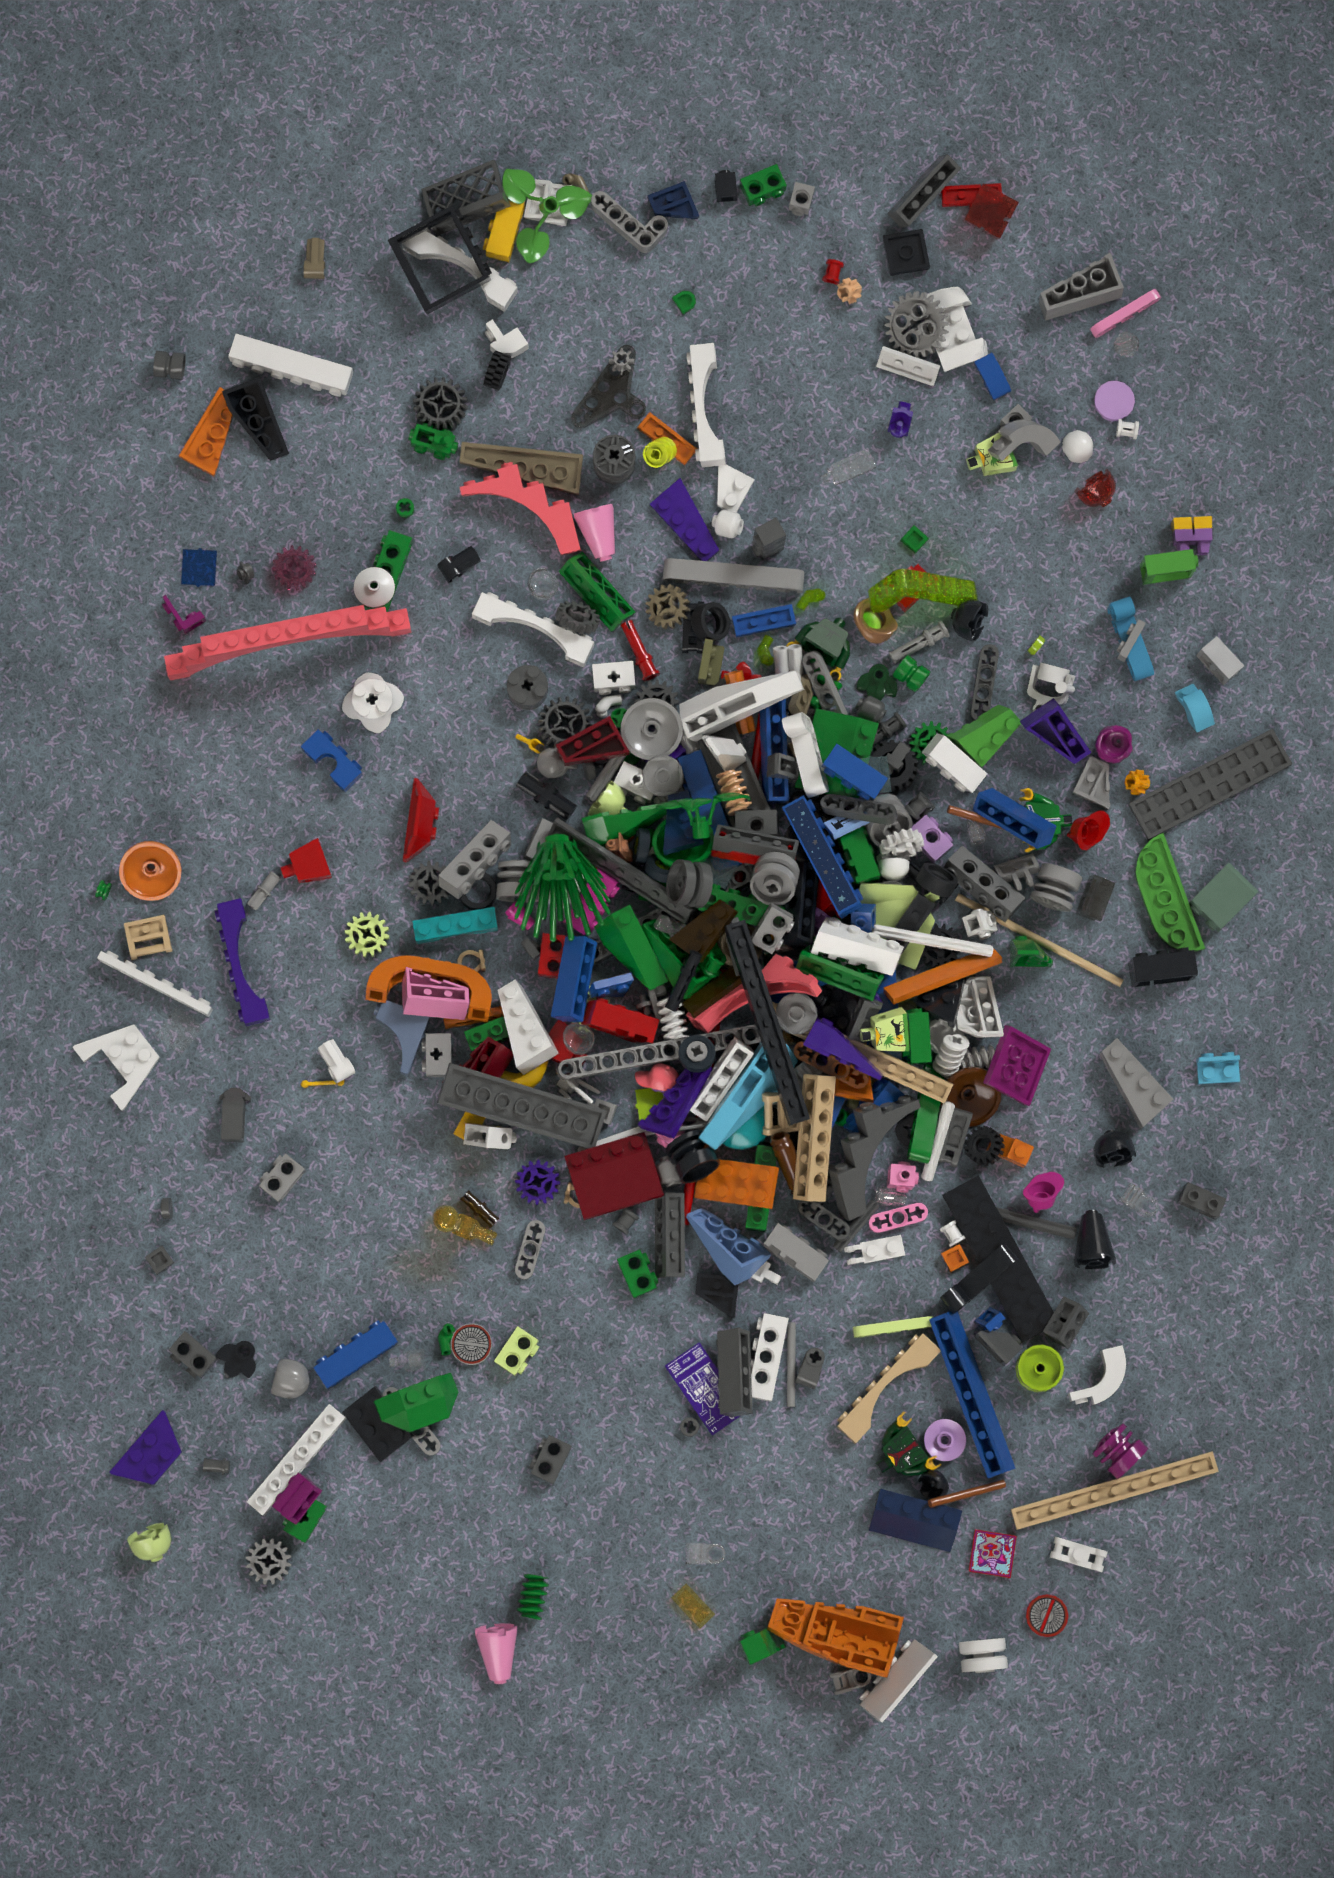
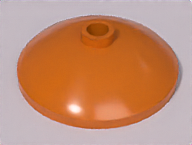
(146, 882)

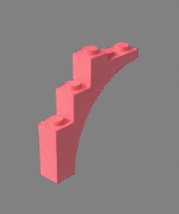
(534, 497)
(779, 977)

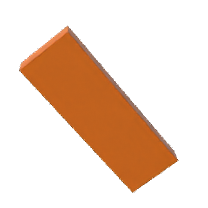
(655, 428)

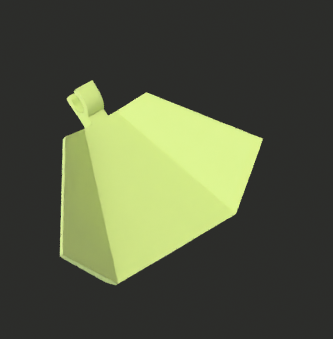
(891, 904)

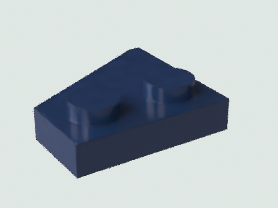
(673, 202)

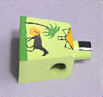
(988, 463)
(888, 1031)

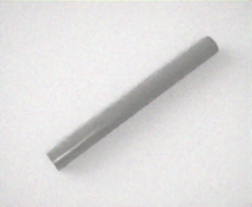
(791, 1358)

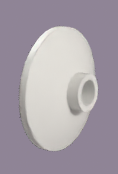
(378, 596)

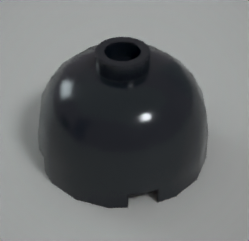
(969, 617)
(1116, 1146)

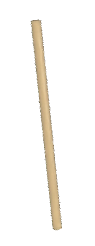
(1045, 943)

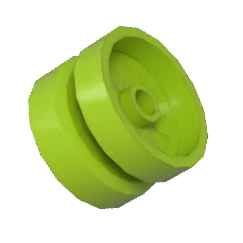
(1028, 1374)

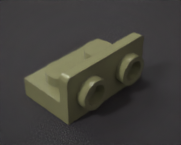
(710, 663)

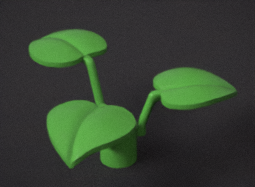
(572, 203)

